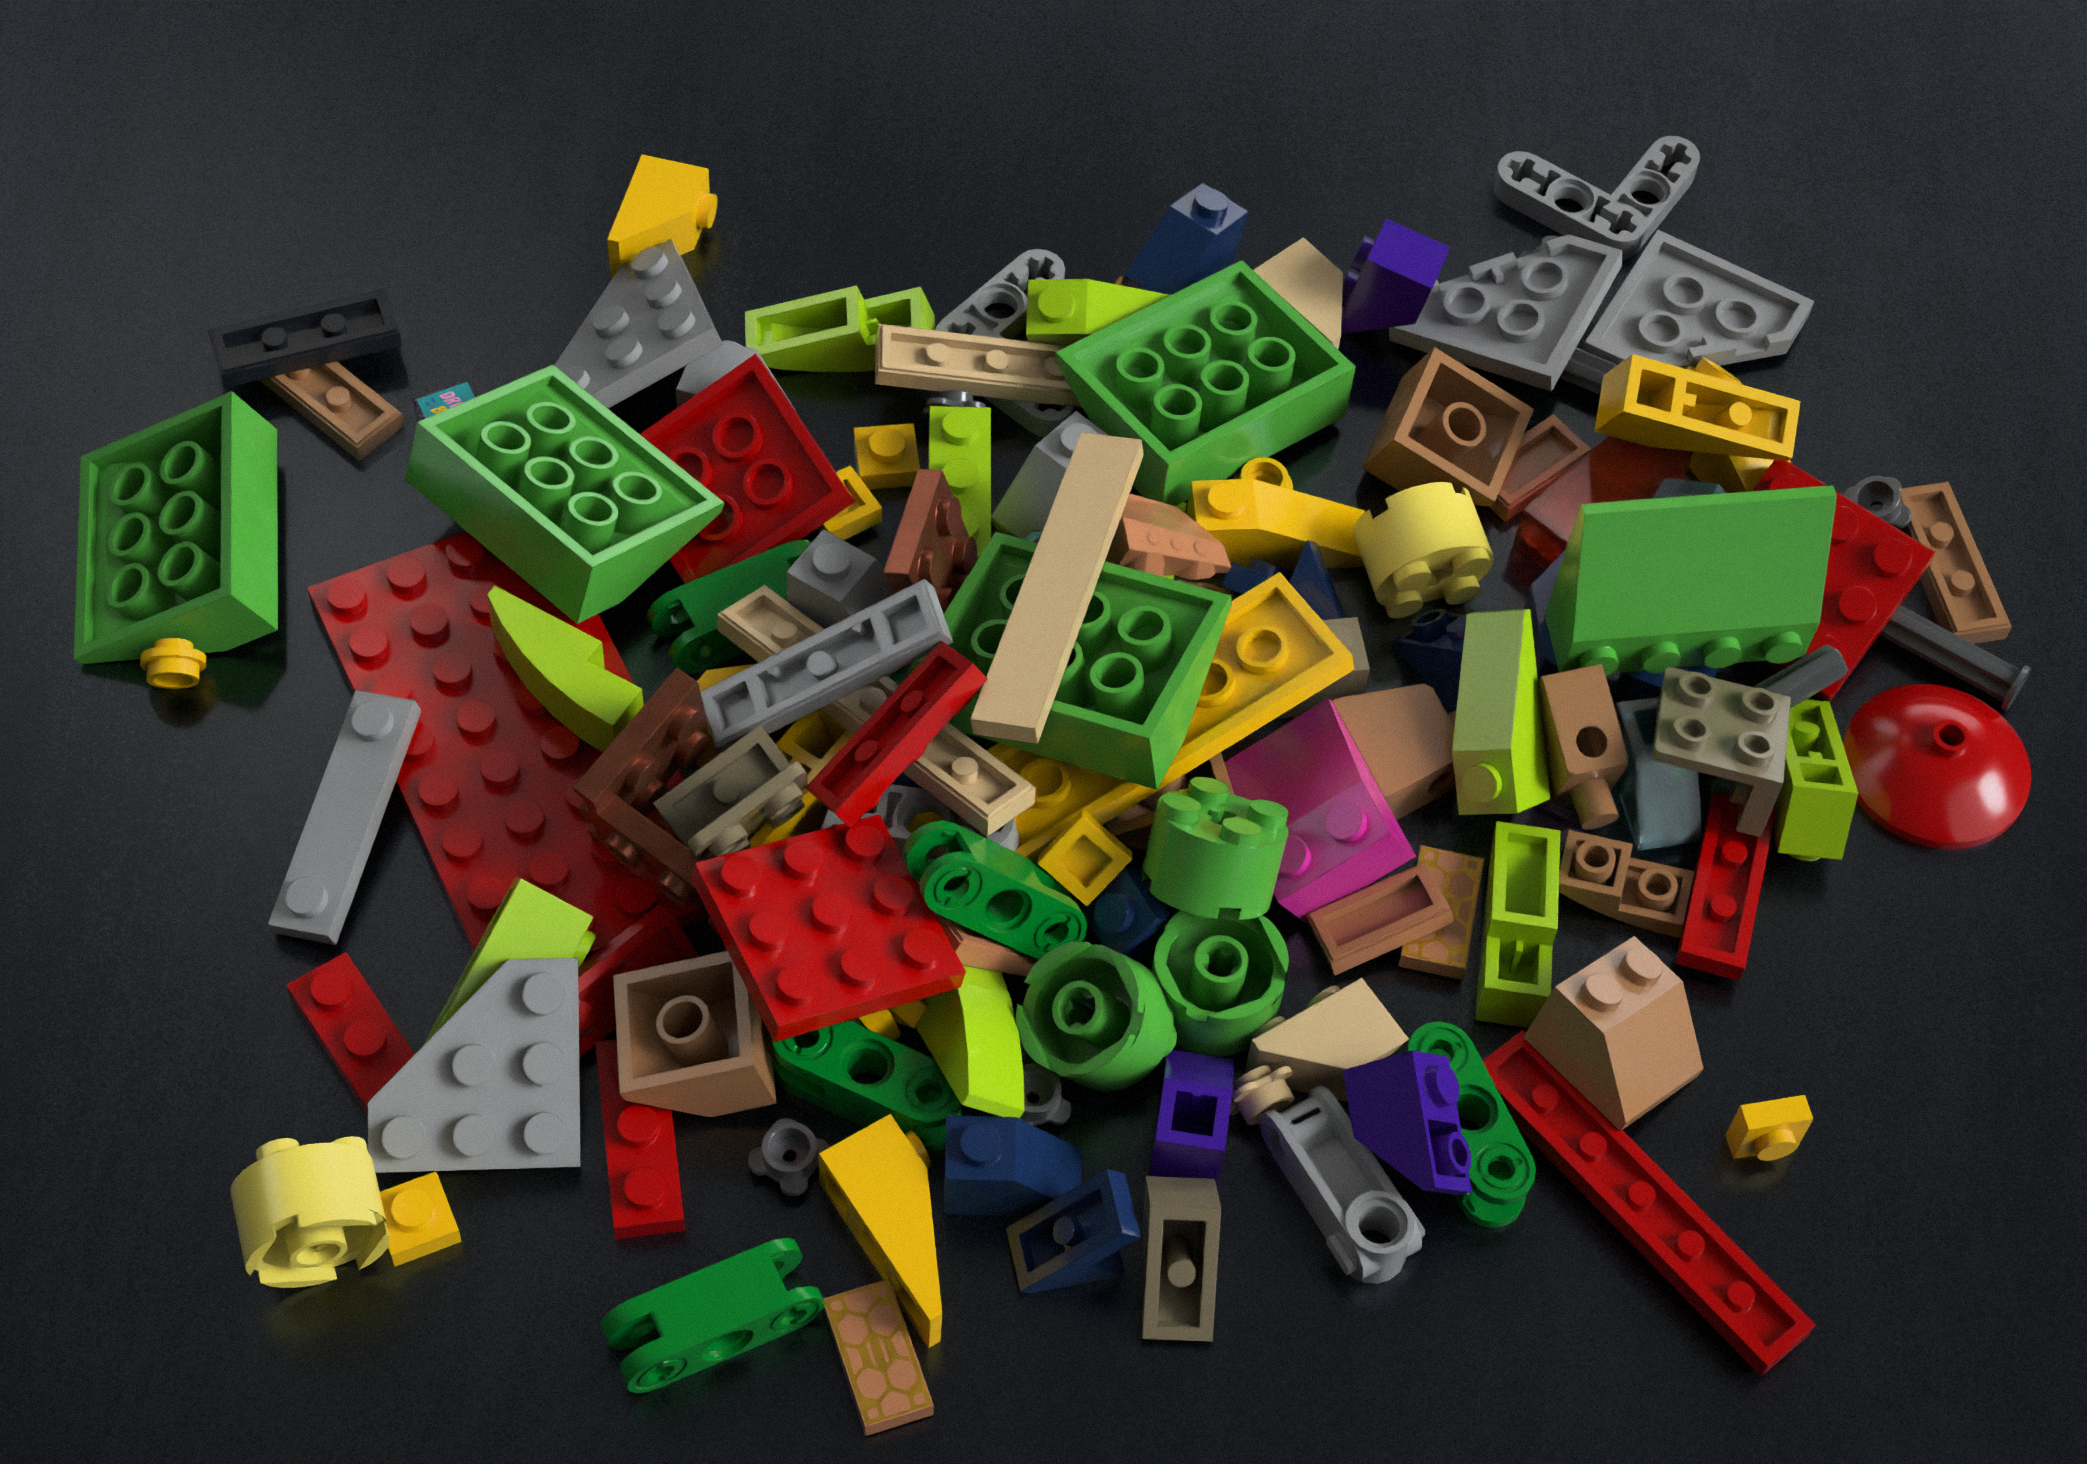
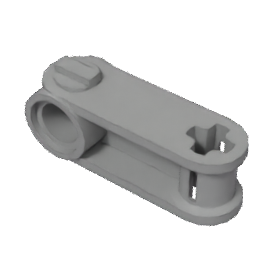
(1342, 1186)

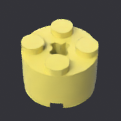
(1424, 548)
(309, 1211)

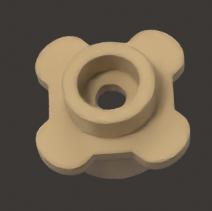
(1261, 1091)

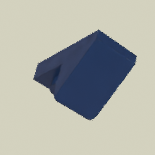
(1308, 579)
(1075, 1235)

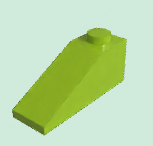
(1075, 308)
(1499, 717)
(1817, 787)
(523, 927)

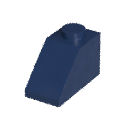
(1189, 242)
(1004, 1166)

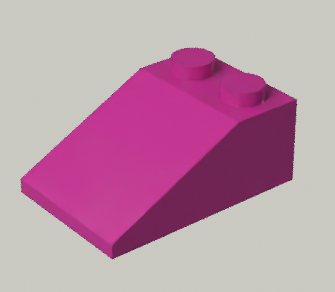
(1337, 816)

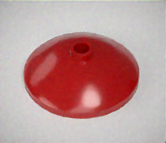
(1933, 789)

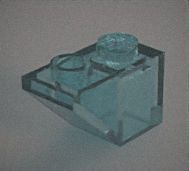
(1656, 796)

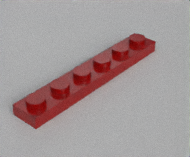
(1648, 1208)

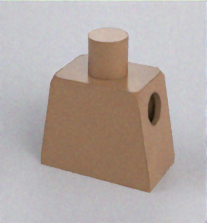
(1403, 742)
(1582, 743)

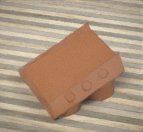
(1165, 542)

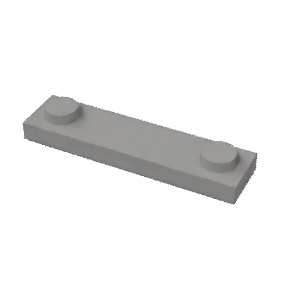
(827, 665)
(345, 817)

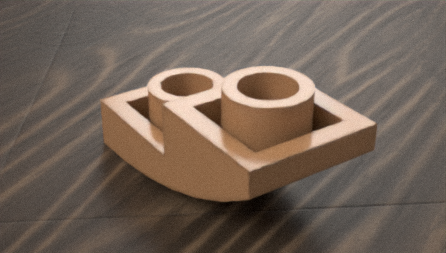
(1631, 890)

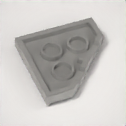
(1696, 306)
(1518, 313)
(640, 328)
(491, 1082)

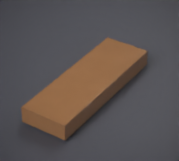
(339, 406)
(1957, 576)

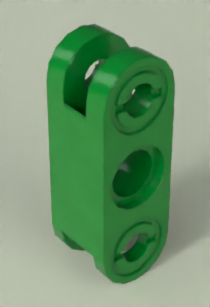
(700, 643)
(992, 889)
(912, 1086)
(1500, 1159)
(710, 1316)

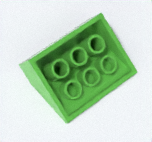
(1208, 380)
(559, 490)
(179, 535)
(1692, 580)
(1129, 672)

